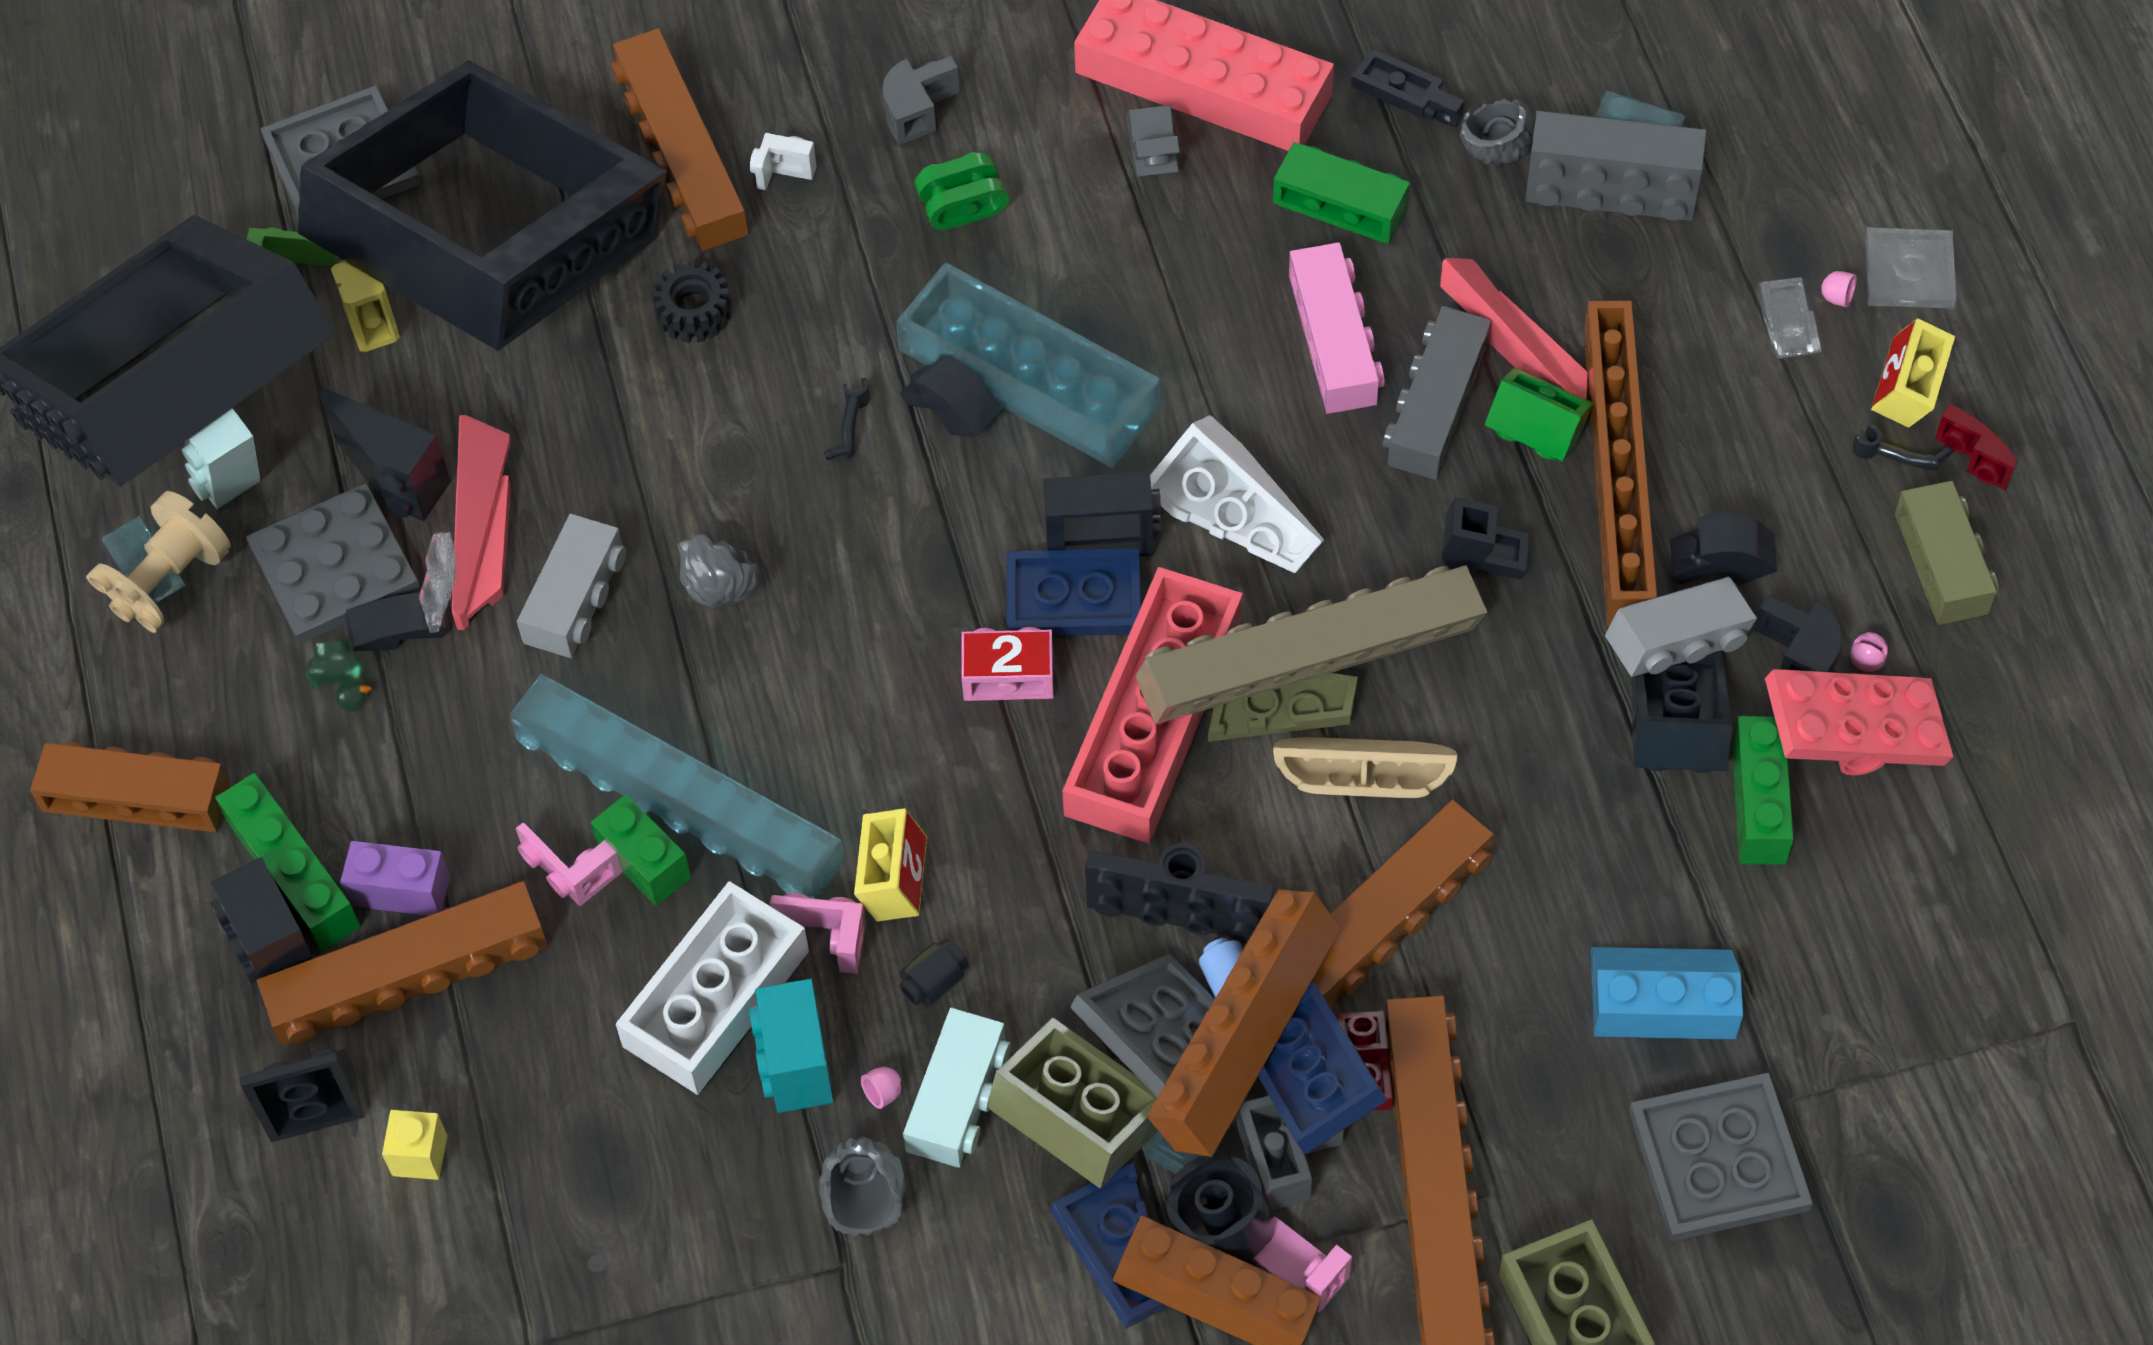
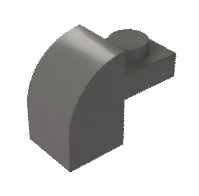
(911, 95)
(1152, 140)

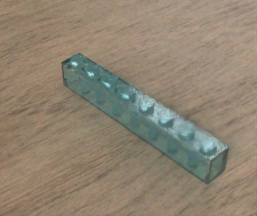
(677, 788)

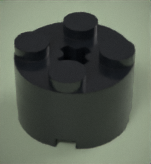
(1221, 1206)

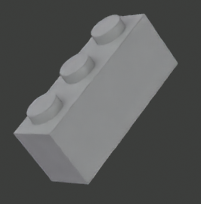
(571, 586)
(1680, 627)

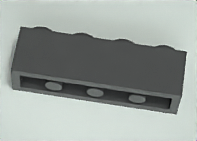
(1437, 393)

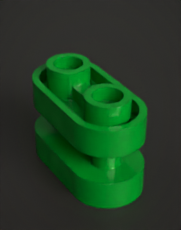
(961, 191)

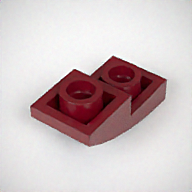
(1990, 457)
(1369, 1037)

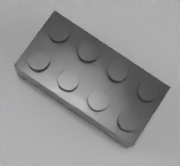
(1615, 166)

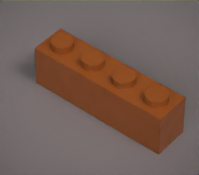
(129, 786)
(1215, 1287)

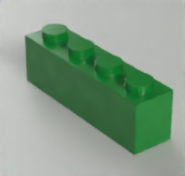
(292, 864)

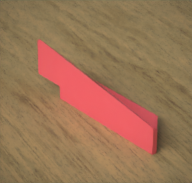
(1511, 329)
(480, 518)

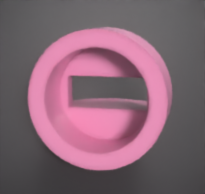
(1839, 288)
(1869, 652)
(881, 1086)

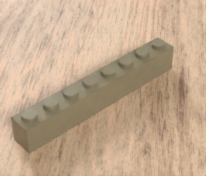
(1309, 643)

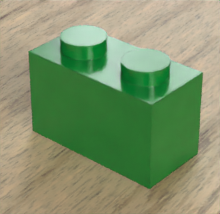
(1538, 415)
(642, 849)

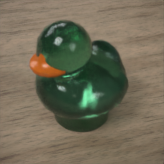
(334, 665)

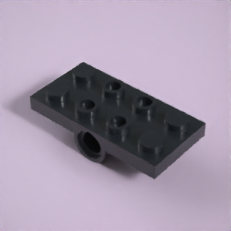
(1175, 893)

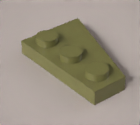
(1295, 707)

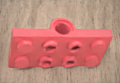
(1858, 719)

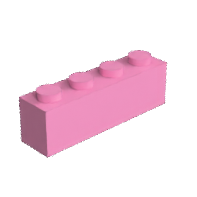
(1334, 327)

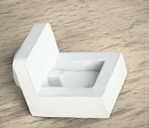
(783, 156)

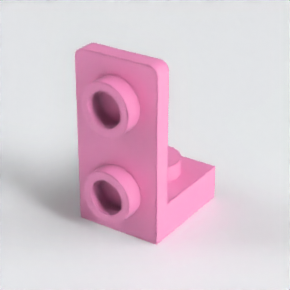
(587, 876)
(839, 914)
(1304, 1265)

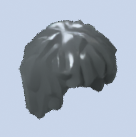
(1498, 132)
(716, 572)
(862, 1187)

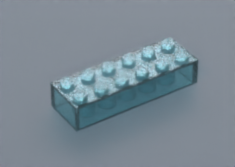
(1032, 364)

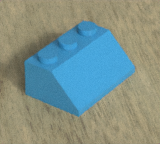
(1665, 993)

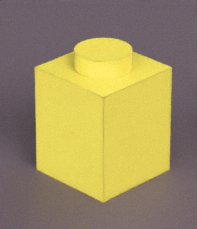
(414, 1144)

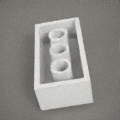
(703, 991)

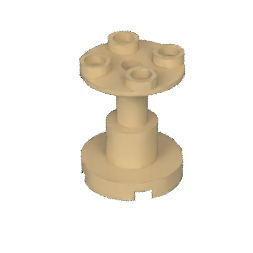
(169, 550)

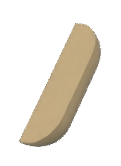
(1364, 766)

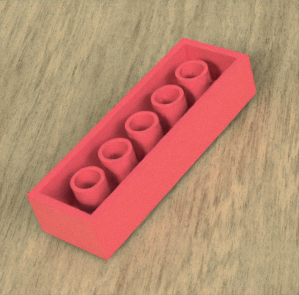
(1205, 69)
(1125, 758)

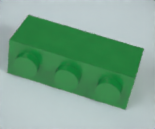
(1341, 192)
(1761, 792)

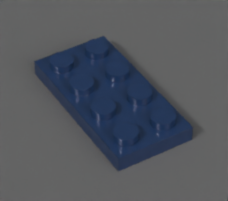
(1318, 1075)

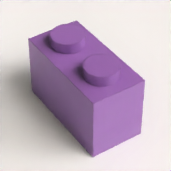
(395, 878)

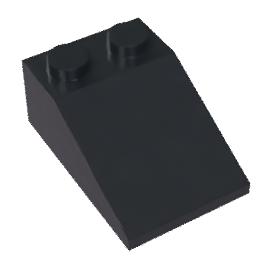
(392, 455)
(1682, 717)
(304, 1094)

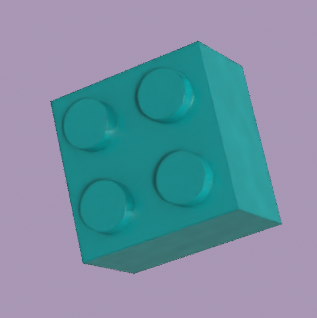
(790, 1046)

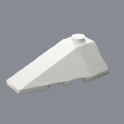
(1226, 491)

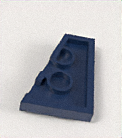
(1099, 1230)

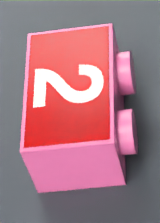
(1007, 664)

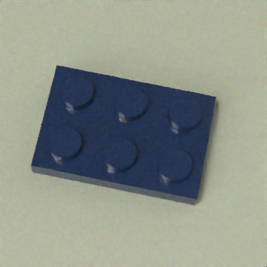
(1073, 591)

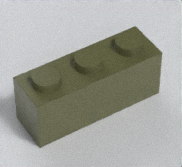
(1946, 552)

